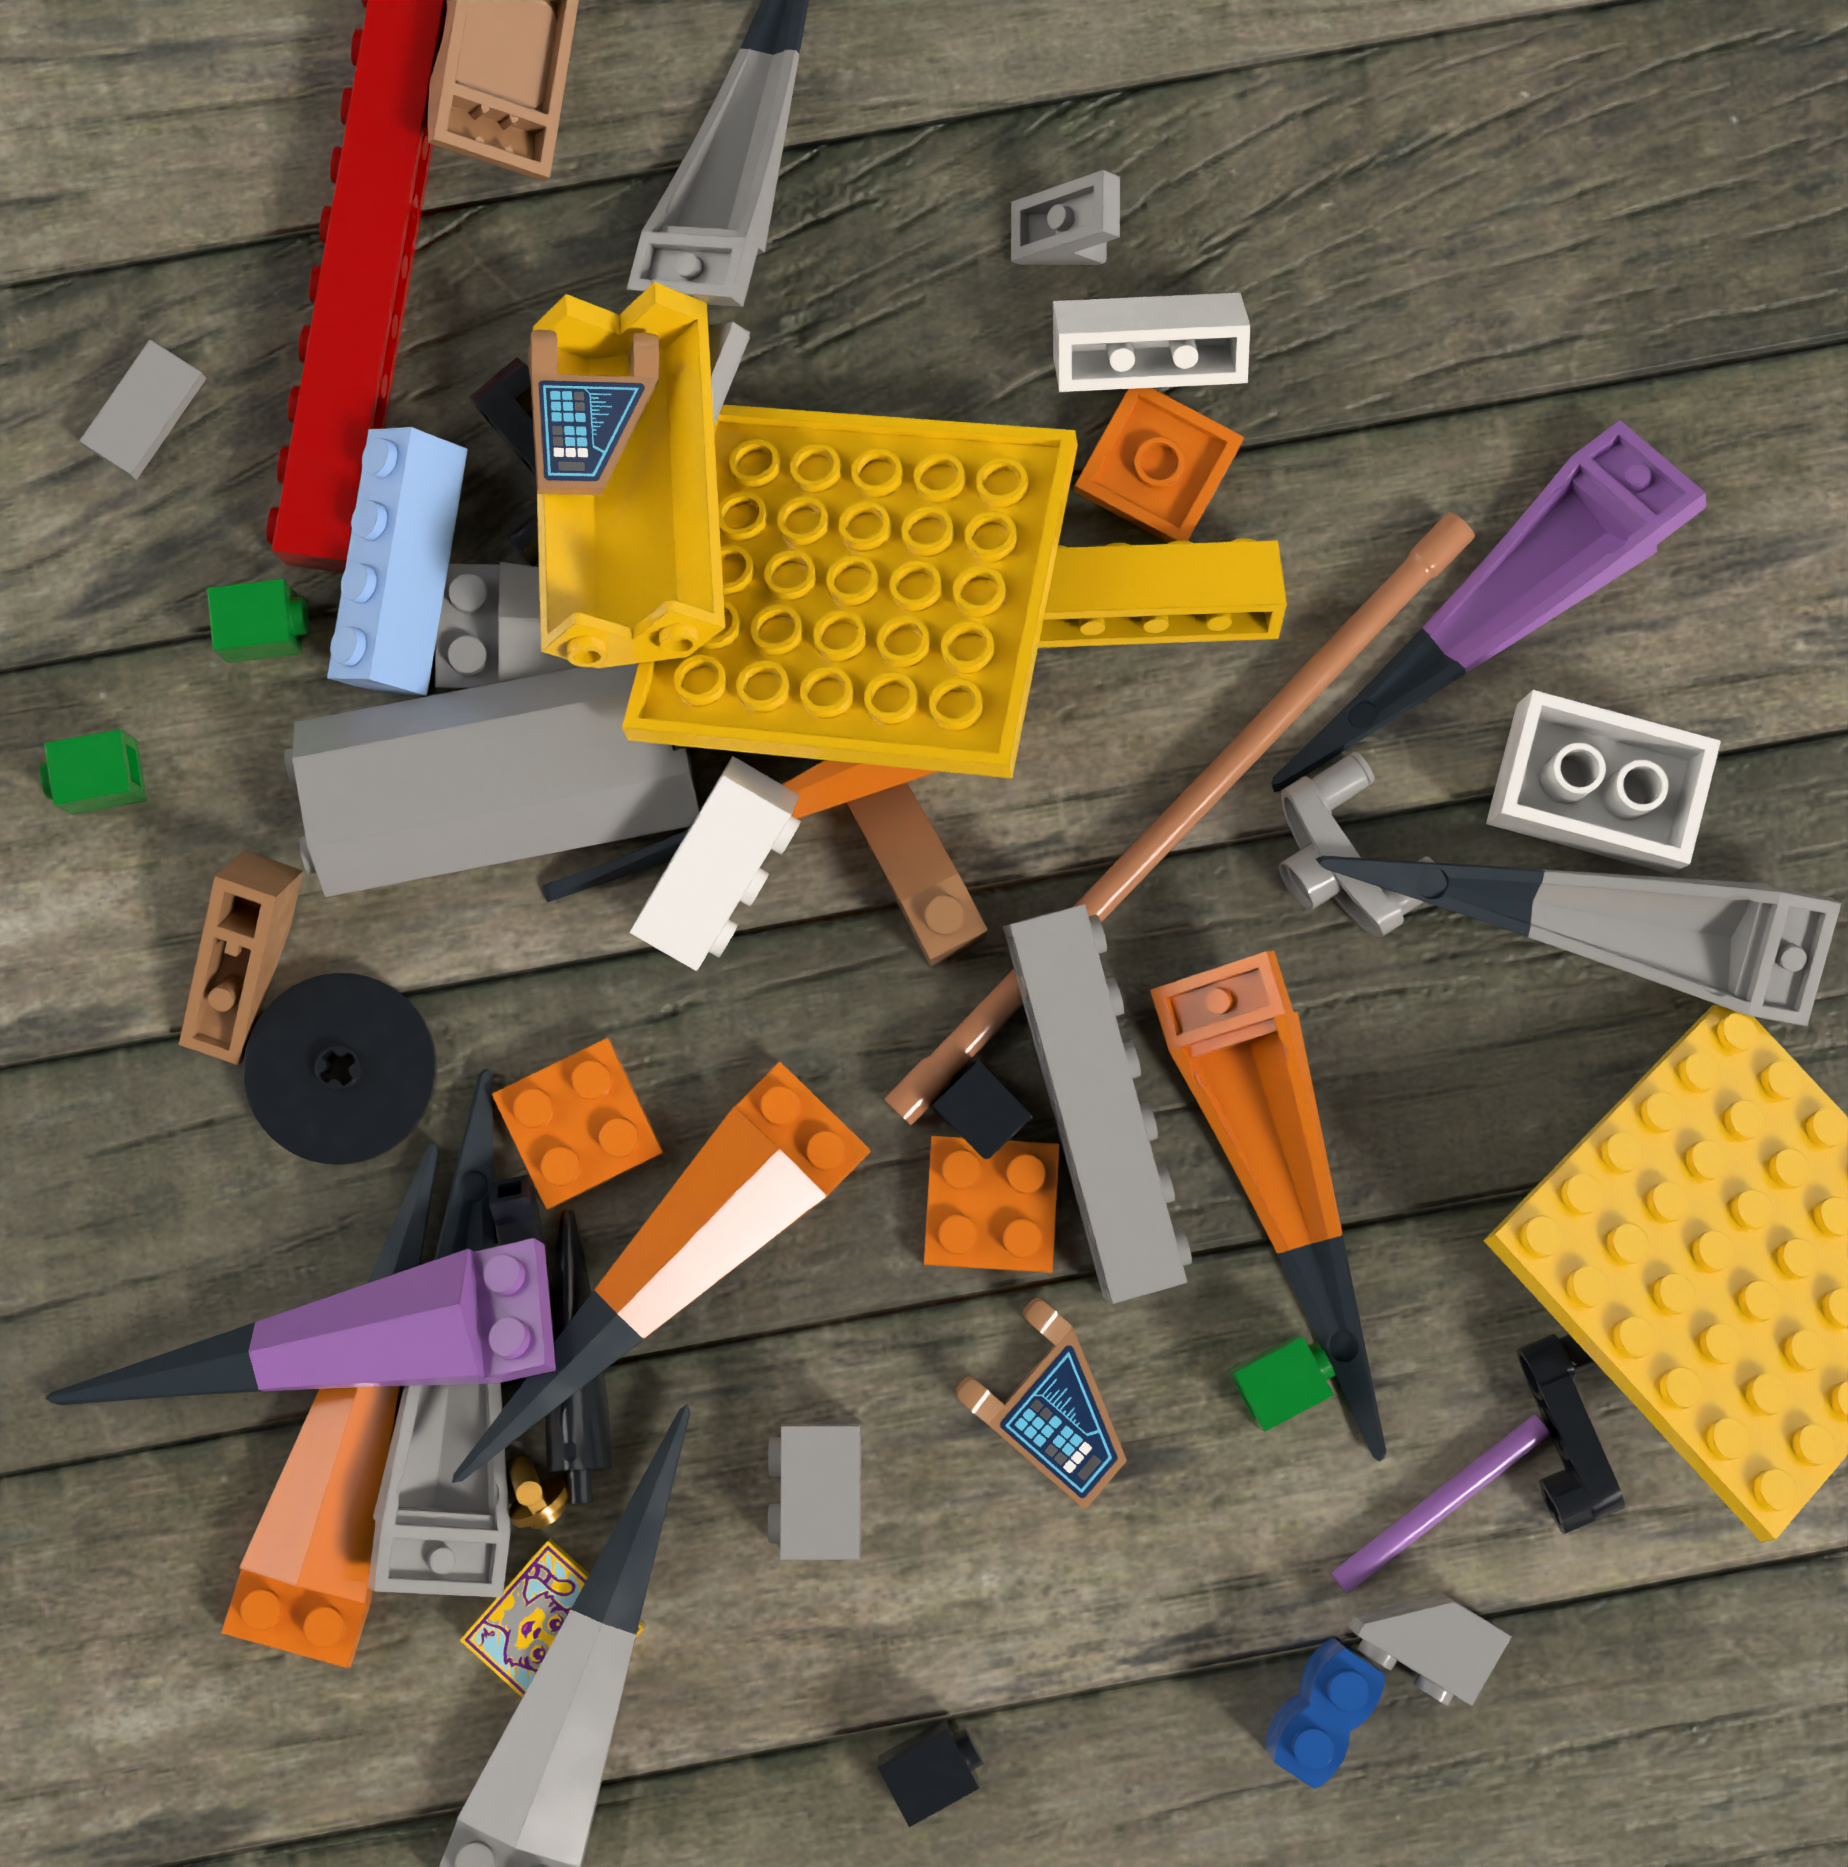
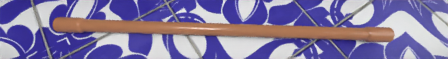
(1424, 562)

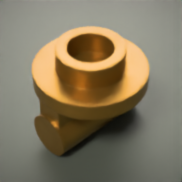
(535, 1502)

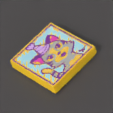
(523, 1624)

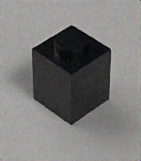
(931, 1770)

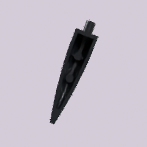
(580, 1425)

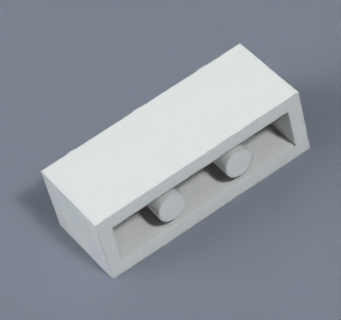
(1150, 342)
(718, 865)

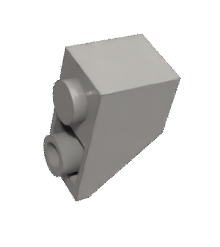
(1436, 1639)

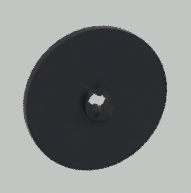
(290, 1063)

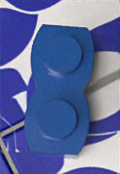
(1315, 1725)

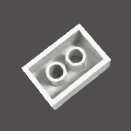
(1603, 782)

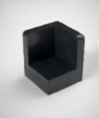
(982, 1111)

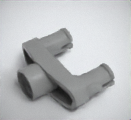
(1309, 815)

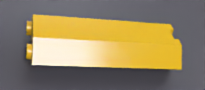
(642, 563)

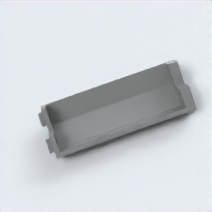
(481, 779)

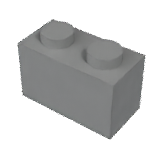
(818, 1491)

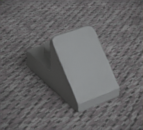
(1067, 222)

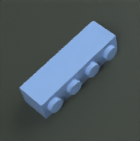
(397, 562)

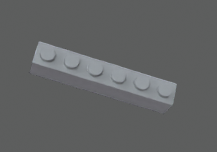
(1096, 1103)

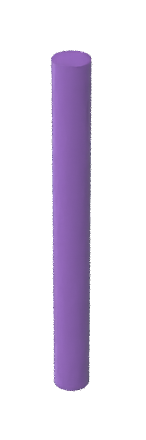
(1440, 1503)

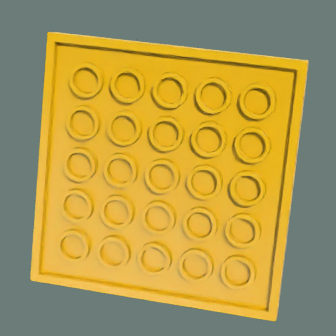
(870, 592)
(1710, 1262)

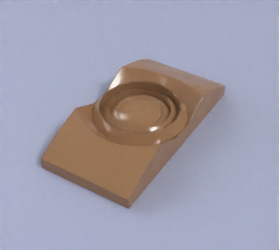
(502, 81)

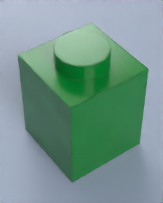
(257, 620)
(93, 772)
(1283, 1381)

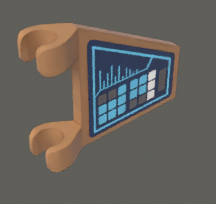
(585, 419)
(1055, 1413)

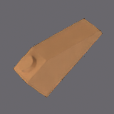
(918, 872)
(239, 953)

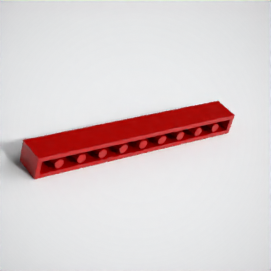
(361, 281)

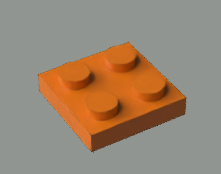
(1158, 464)
(578, 1123)
(992, 1208)

